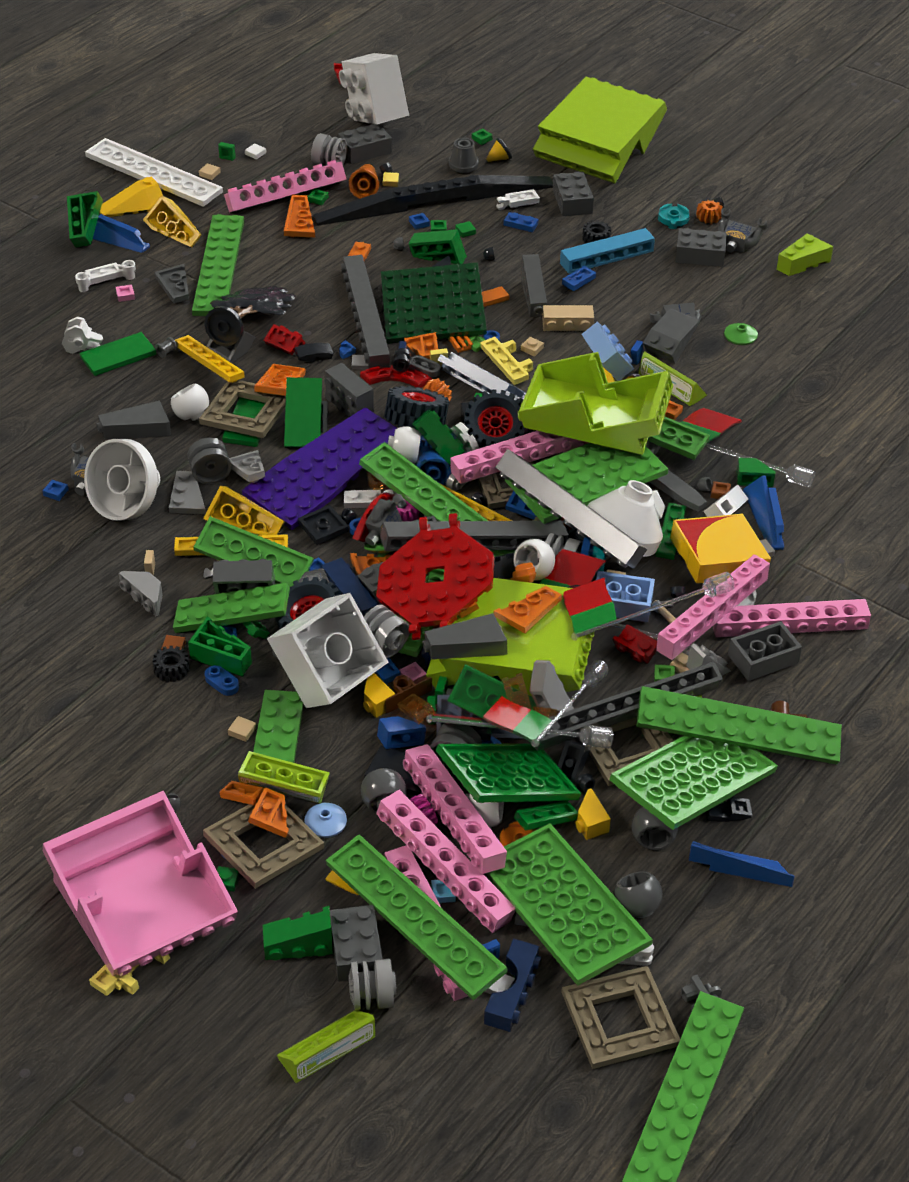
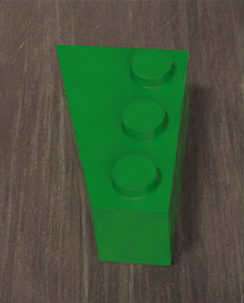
(83, 217)
(438, 245)
(438, 435)
(218, 648)
(299, 937)

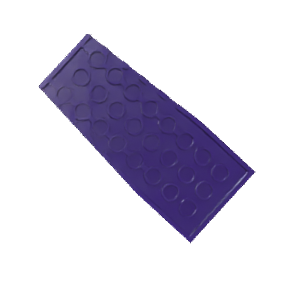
(319, 469)

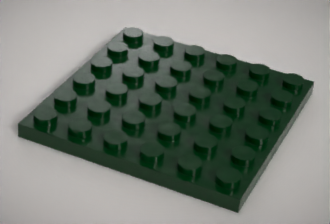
(433, 301)

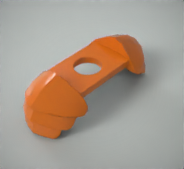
(524, 572)

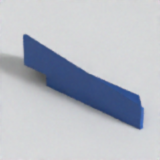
(119, 234)
(766, 511)
(741, 865)

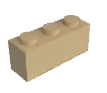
(567, 317)

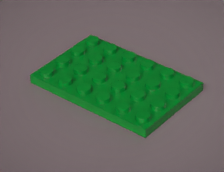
(507, 773)

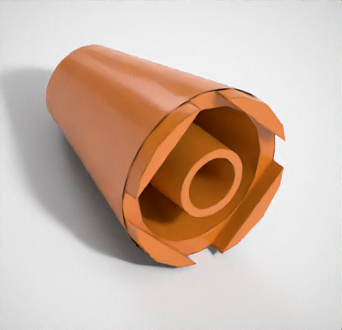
(364, 181)

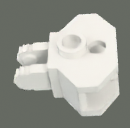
(79, 336)

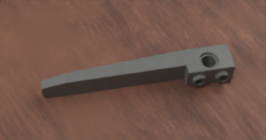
(680, 491)

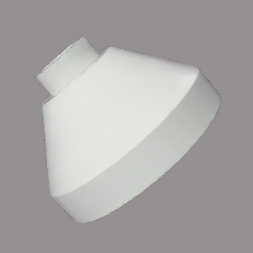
(121, 479)
(633, 513)

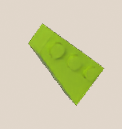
(802, 254)

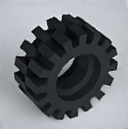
(596, 231)
(171, 655)

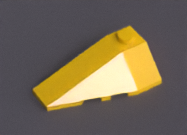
(135, 198)
(172, 222)
(242, 513)

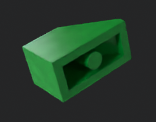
(751, 469)

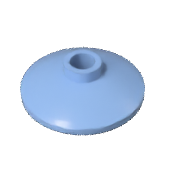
(326, 819)

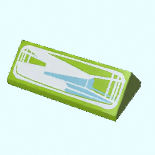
(683, 387)
(283, 777)
(328, 1044)

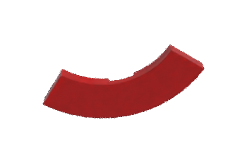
(376, 374)
(361, 531)

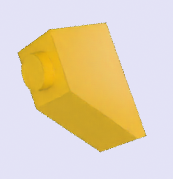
(375, 695)
(592, 817)

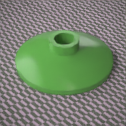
(740, 333)
(377, 548)

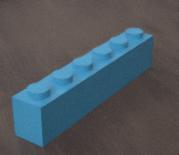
(607, 250)

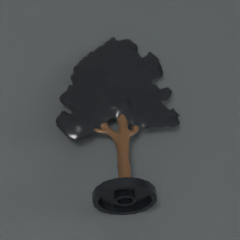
(225, 325)

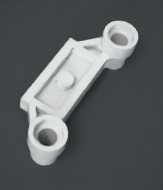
(104, 273)

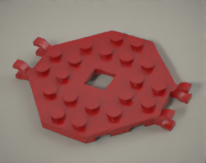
(467, 576)

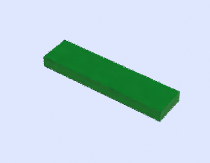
(666, 548)

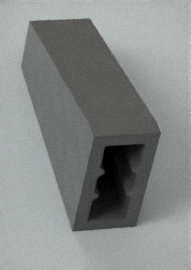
(533, 284)
(135, 422)
(467, 639)

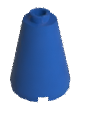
(433, 464)

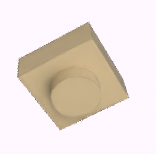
(532, 346)
(680, 663)

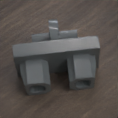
(693, 989)

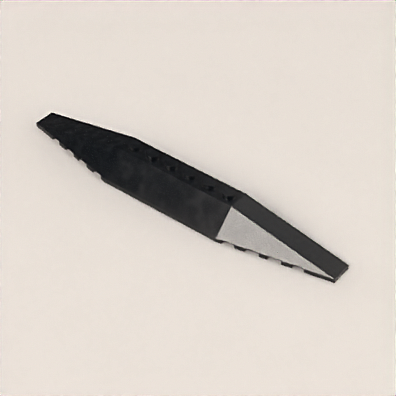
(399, 198)

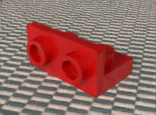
(283, 339)
(636, 643)

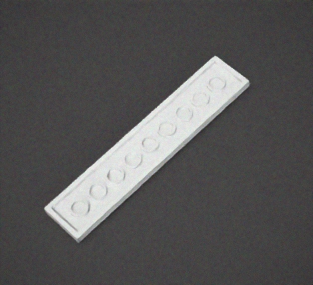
(142, 166)

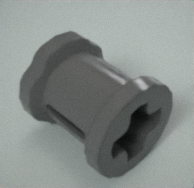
(166, 347)

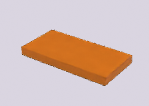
(275, 379)

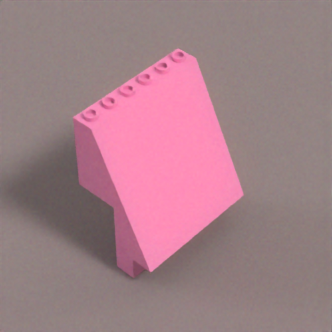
(138, 884)

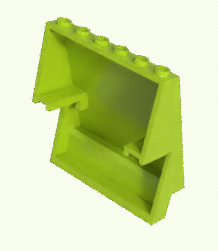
(599, 128)
(578, 403)
(546, 640)

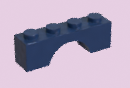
(504, 1006)

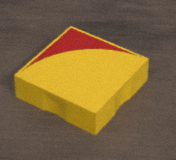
(715, 544)

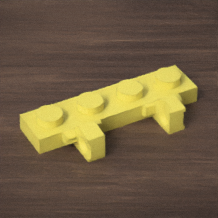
(501, 355)
(106, 983)

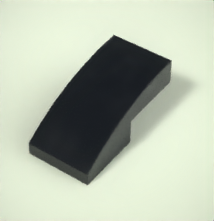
(310, 351)
(732, 810)

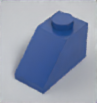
(400, 732)

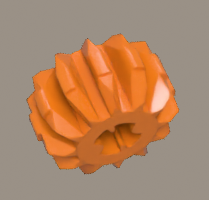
(709, 211)
(439, 386)

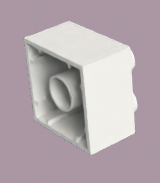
(374, 88)
(327, 650)

